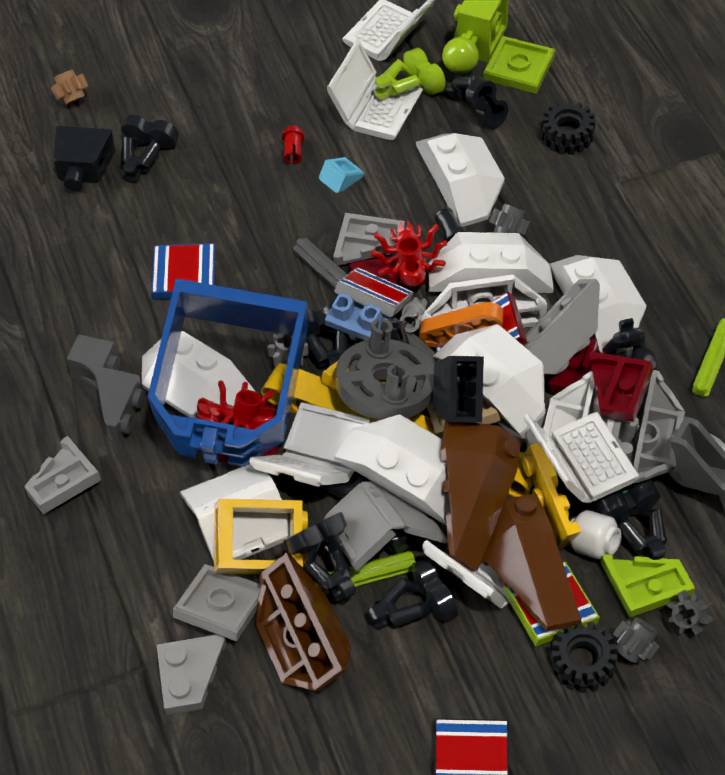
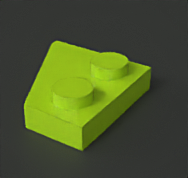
(646, 582)

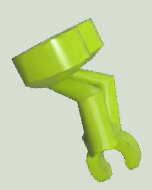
(420, 73)

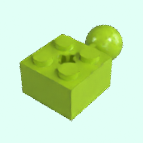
(477, 34)

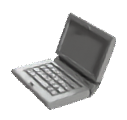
(372, 515)

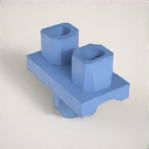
(353, 317)

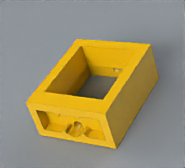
(224, 532)

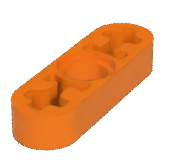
(442, 328)

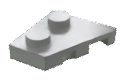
(357, 237)
(61, 477)
(187, 671)

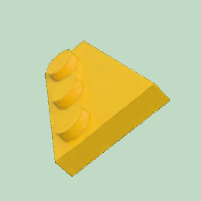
(555, 505)

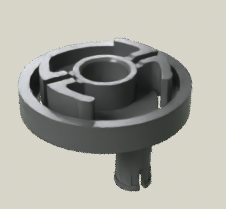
(389, 360)

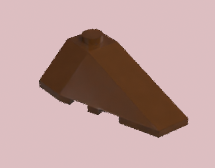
(480, 474)
(530, 562)

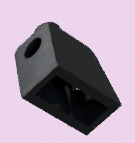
(82, 155)
(459, 388)

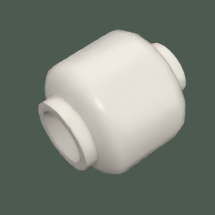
(597, 536)

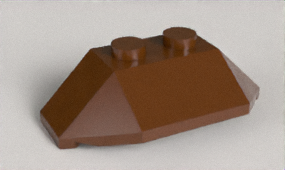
(300, 627)

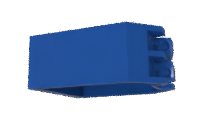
(237, 309)

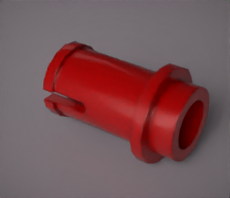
(293, 139)

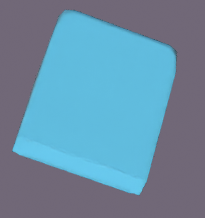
(340, 174)

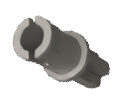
(412, 314)

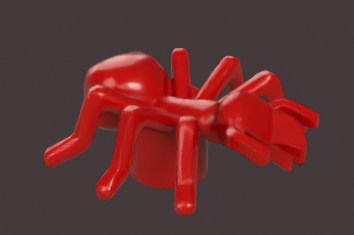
(409, 254)
(246, 412)

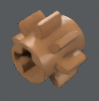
(69, 87)

